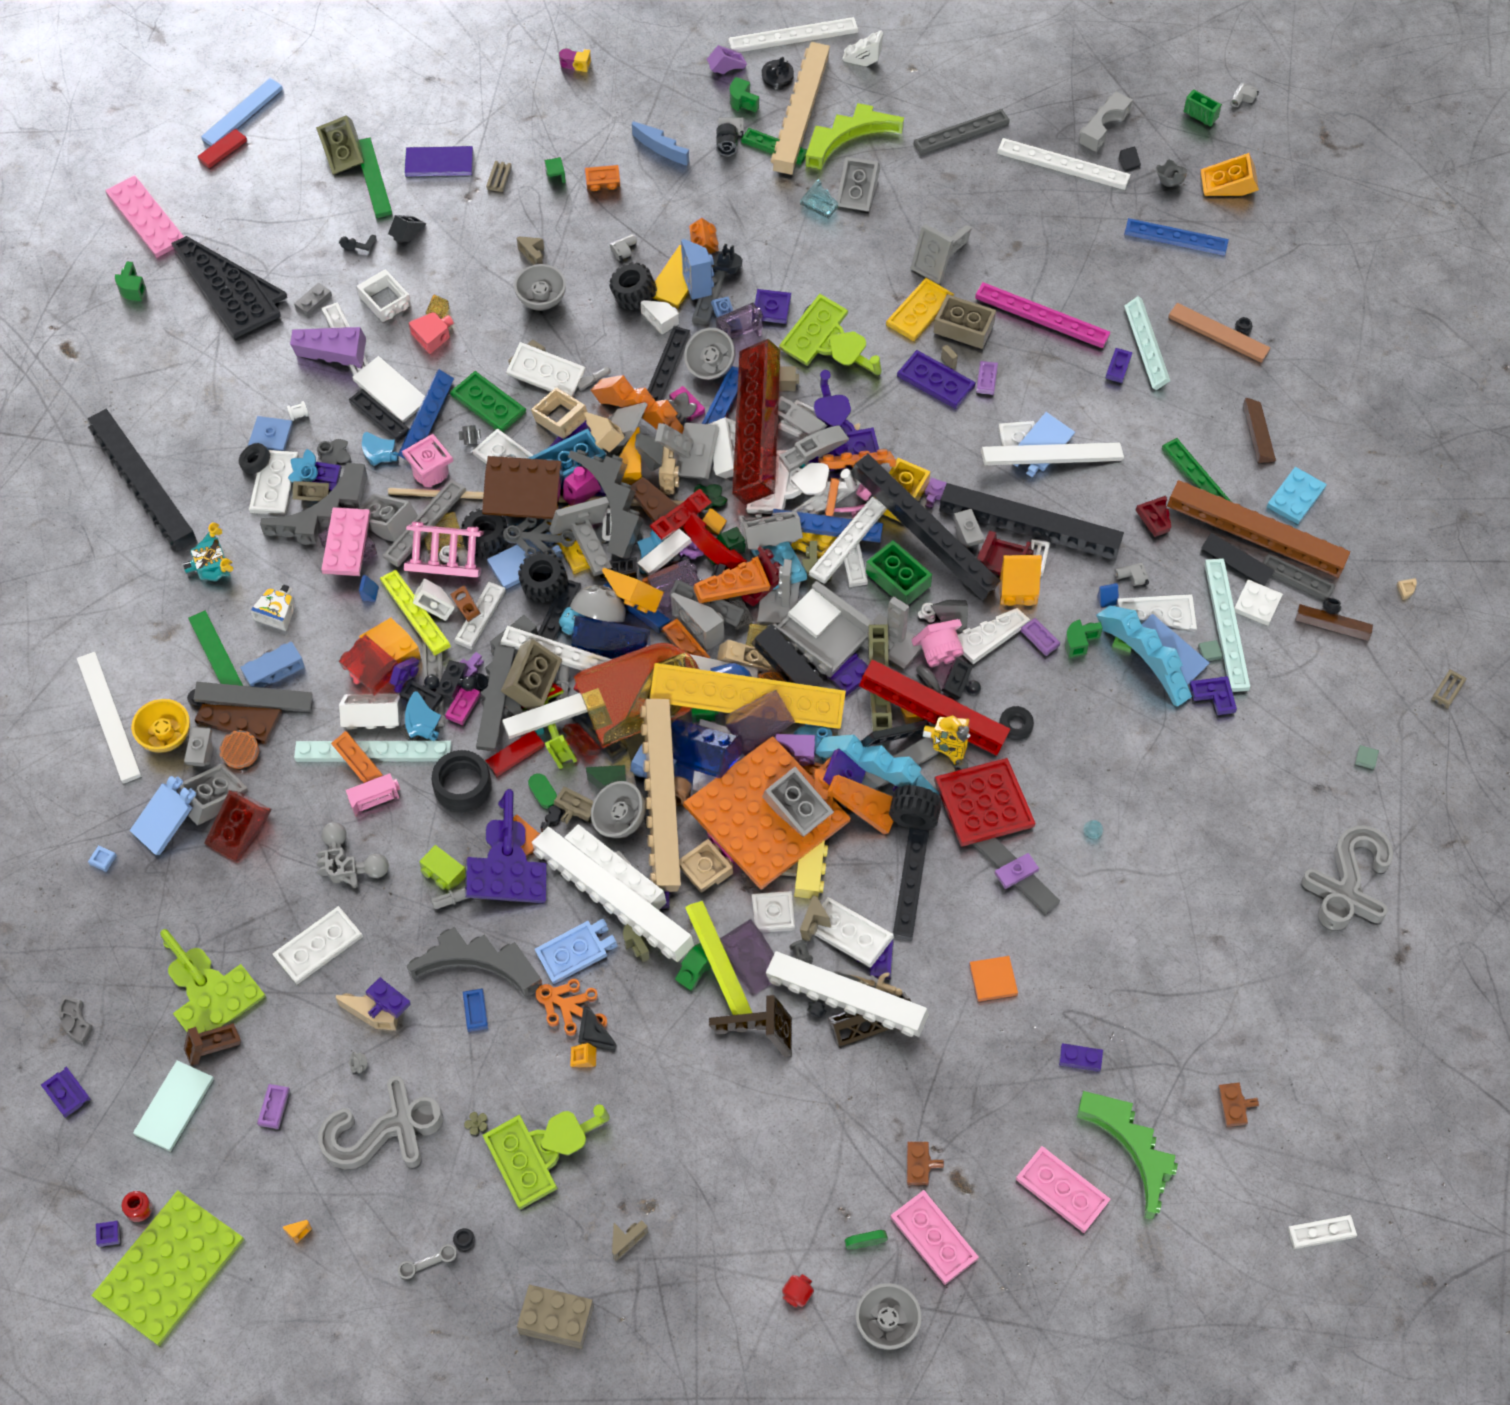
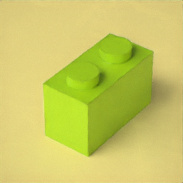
(442, 868)

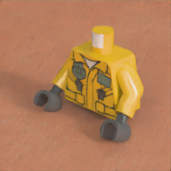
(950, 738)

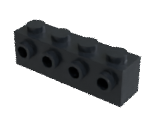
(784, 658)

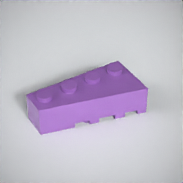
(331, 344)

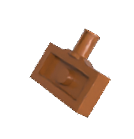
(1235, 1104)
(920, 1163)

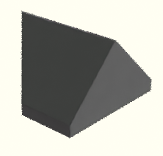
(649, 451)
(952, 610)

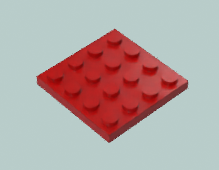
(984, 802)

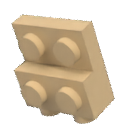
(668, 473)
(706, 865)

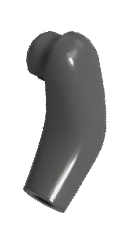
(929, 678)

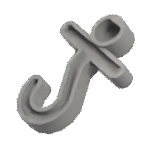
(1346, 896)
(401, 1120)

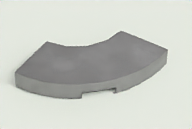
(72, 1021)

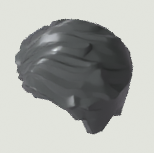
(1171, 174)

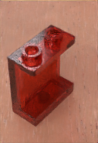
(368, 664)

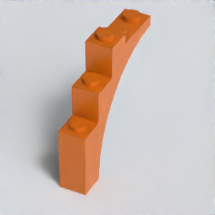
(620, 393)

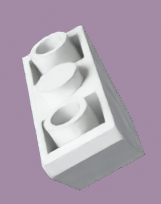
(865, 50)

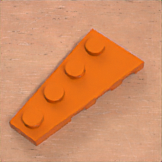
(840, 462)
(740, 581)

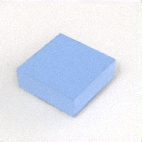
(102, 858)

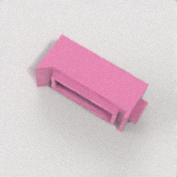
(373, 793)

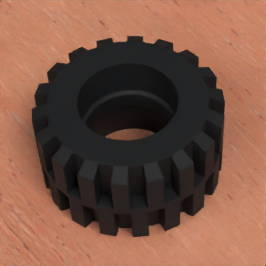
(628, 276)
(491, 543)
(538, 564)
(915, 807)

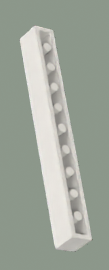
(613, 894)

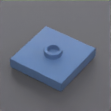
(271, 433)

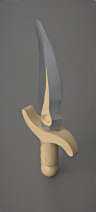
(871, 980)

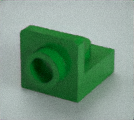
(706, 715)

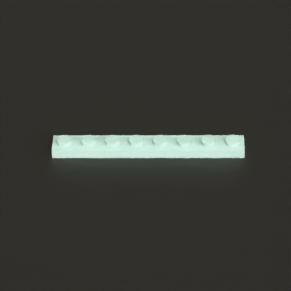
(1227, 625)
(376, 750)

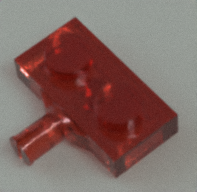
(578, 736)

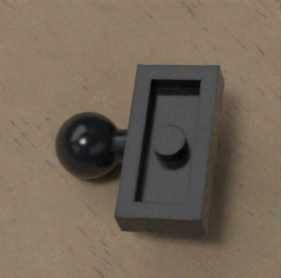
(454, 678)
(958, 679)
(430, 697)

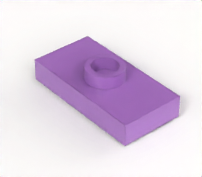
(987, 377)
(1040, 636)
(1016, 870)
(273, 1106)

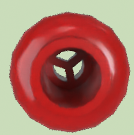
(136, 1206)
(797, 1290)

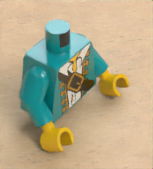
(209, 557)

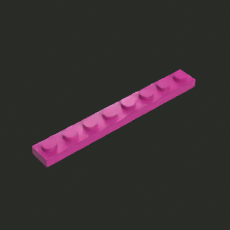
(1042, 315)

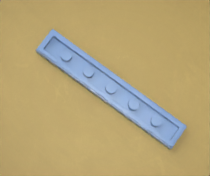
(242, 111)

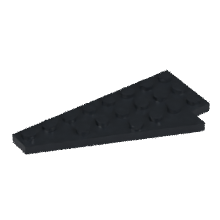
(235, 293)

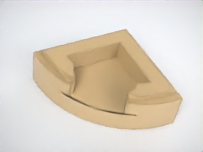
(1407, 588)

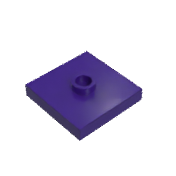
(773, 305)
(844, 766)

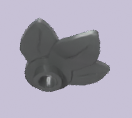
(682, 407)
(336, 452)

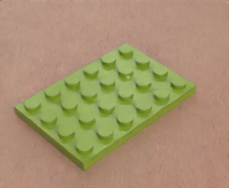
(168, 1268)

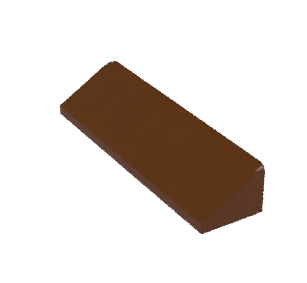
(1258, 431)
(1334, 622)

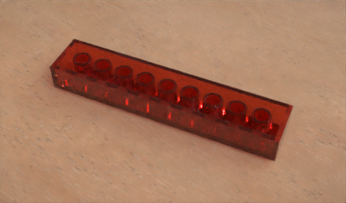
(756, 422)

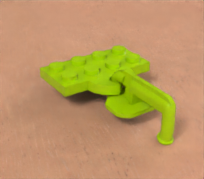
(821, 327)
(212, 997)
(522, 1156)

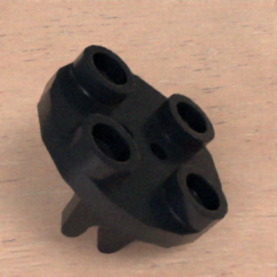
(777, 72)
(727, 260)

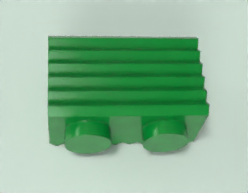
(1202, 107)

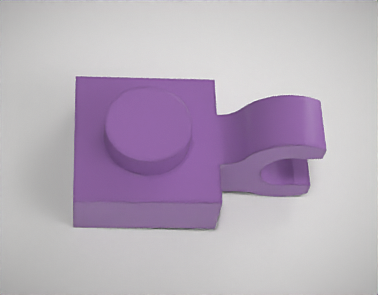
(934, 491)
(473, 663)

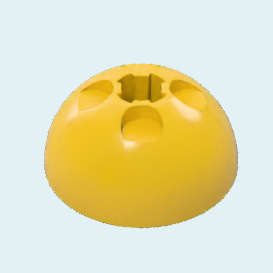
(161, 725)

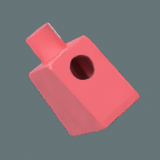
(431, 331)

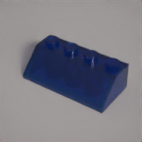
(608, 638)
(704, 748)

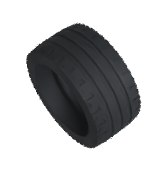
(461, 760)

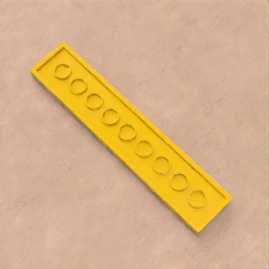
(730, 692)

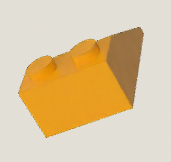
(1230, 177)
(633, 460)
(1020, 580)
(634, 591)
(394, 640)

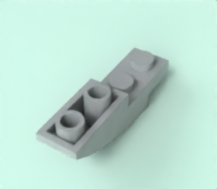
(798, 417)
(813, 446)

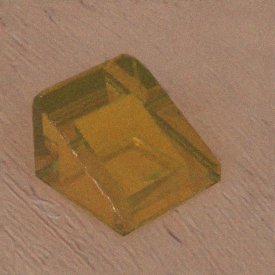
(438, 305)

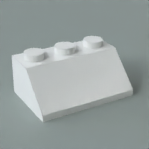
(370, 710)

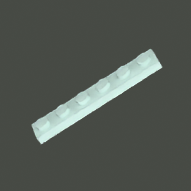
(1147, 343)

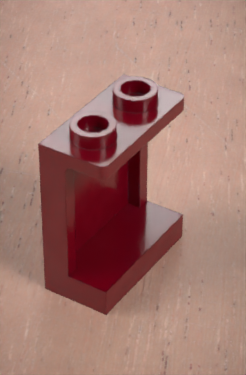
(994, 550)
(771, 570)

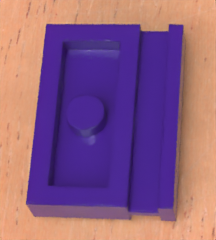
(327, 474)
(849, 674)
(65, 1092)

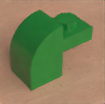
(741, 96)
(130, 285)
(1077, 637)
(693, 967)

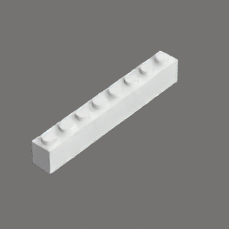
(848, 994)

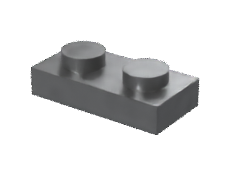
(313, 299)

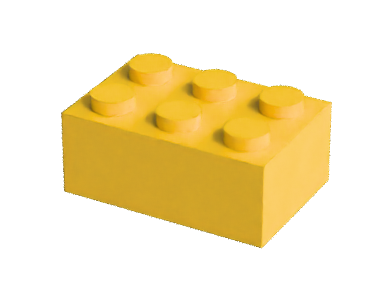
(911, 477)

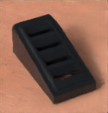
(624, 563)

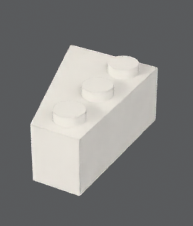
(724, 448)

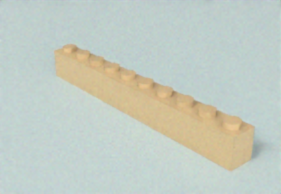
(801, 108)
(661, 794)

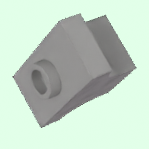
(968, 528)
(199, 747)

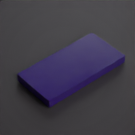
(439, 161)
(936, 379)

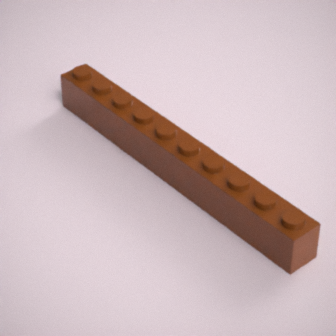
(1258, 528)

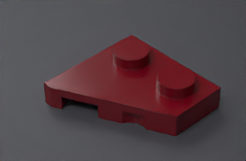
(1155, 515)

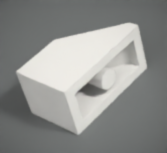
(660, 315)
(433, 599)

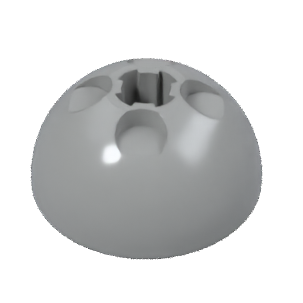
(540, 286)
(704, 348)
(599, 603)
(618, 810)
(891, 1305)

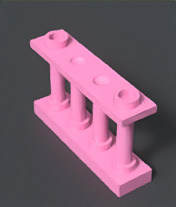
(433, 565)

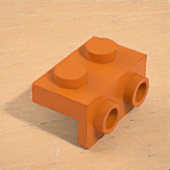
(602, 177)
(704, 234)

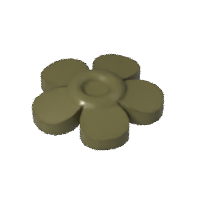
(476, 1123)

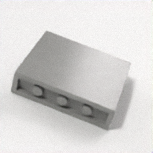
(836, 642)

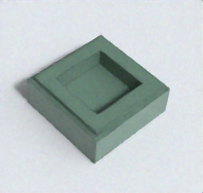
(1210, 650)
(1366, 757)

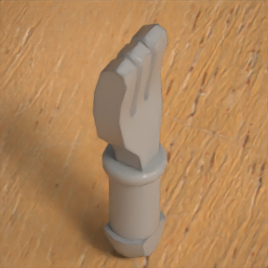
(588, 380)

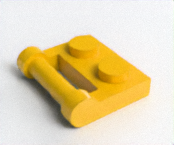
(823, 542)

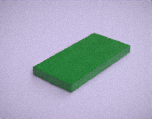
(488, 401)

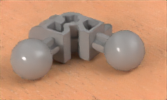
(348, 869)

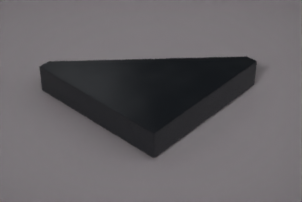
(593, 1031)

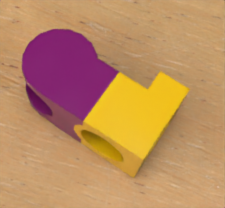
(575, 60)

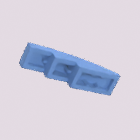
(655, 140)

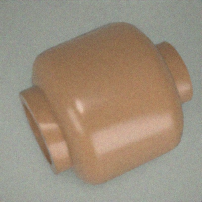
(682, 790)

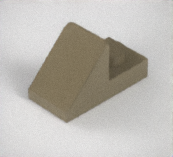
(531, 249)
(309, 491)
(814, 916)
(623, 1242)

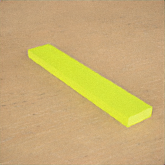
(416, 615)
(718, 958)

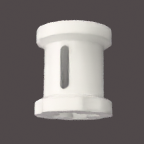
(297, 411)

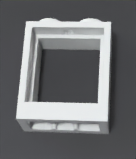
(375, 285)

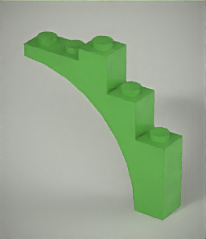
(1117, 1119)

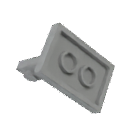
(935, 249)
(693, 447)
(579, 520)
(780, 601)
(900, 647)

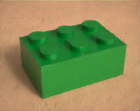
(898, 573)

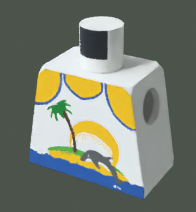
(275, 608)

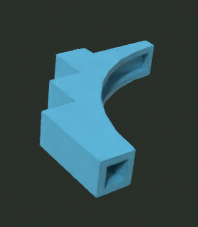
(1146, 642)
(875, 760)

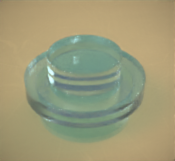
(1093, 829)

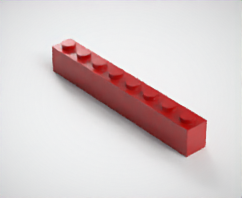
(931, 705)

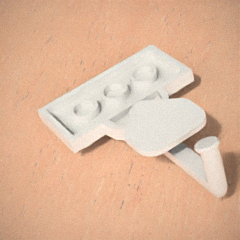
(788, 485)

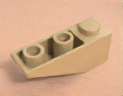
(604, 431)
(734, 653)
(361, 1005)

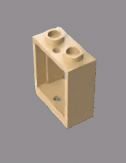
(569, 422)

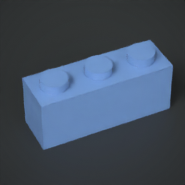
(273, 666)

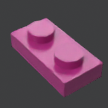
(699, 410)
(462, 706)

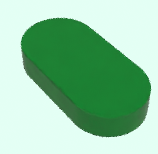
(542, 790)
(866, 1239)

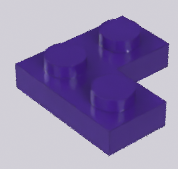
(1216, 689)

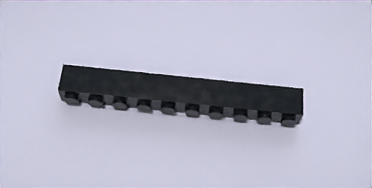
(142, 480)
(1033, 521)
(925, 527)

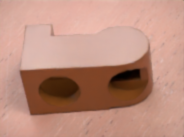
(466, 604)

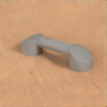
(446, 1254)

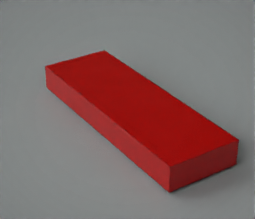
(222, 148)
(514, 753)

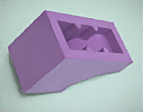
(725, 59)
(799, 747)

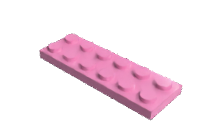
(144, 215)

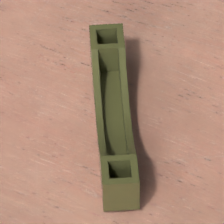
(878, 650)

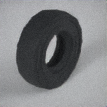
(259, 464)
(1020, 712)

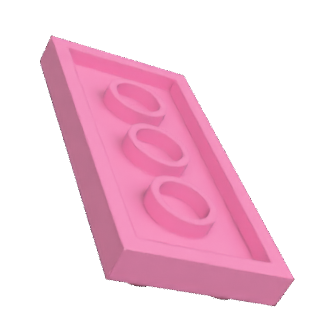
(346, 541)
(1063, 1189)
(934, 1237)

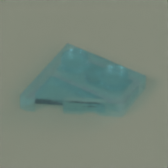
(819, 200)

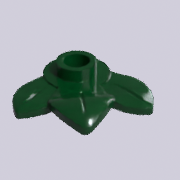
(714, 493)

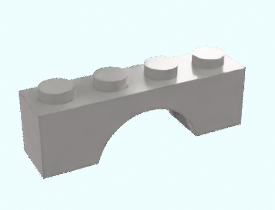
(1114, 109)

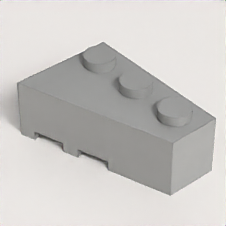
(771, 530)

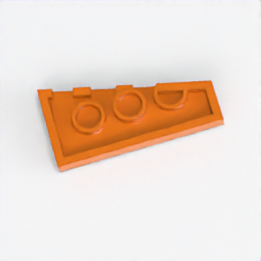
(864, 801)

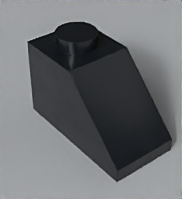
(405, 228)

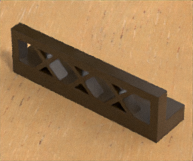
(848, 1020)

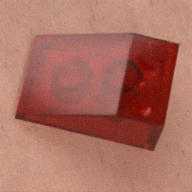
(237, 824)

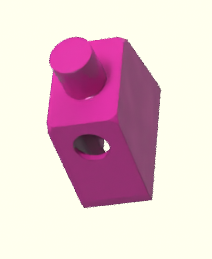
(580, 486)

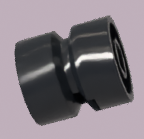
(726, 139)

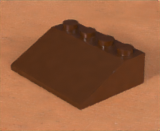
(522, 487)

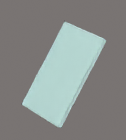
(173, 1106)

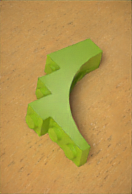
(845, 128)

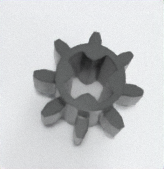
(469, 434)

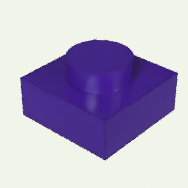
(107, 1233)

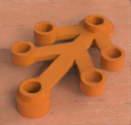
(567, 1005)

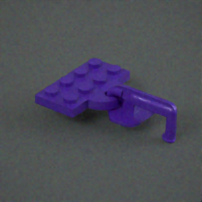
(834, 412)
(505, 870)

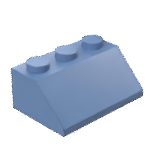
(697, 269)

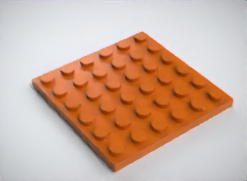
(746, 824)

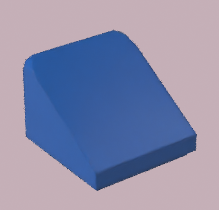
(368, 589)
(1108, 595)

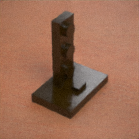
(775, 1021)

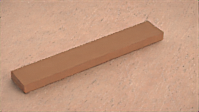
(1219, 332)

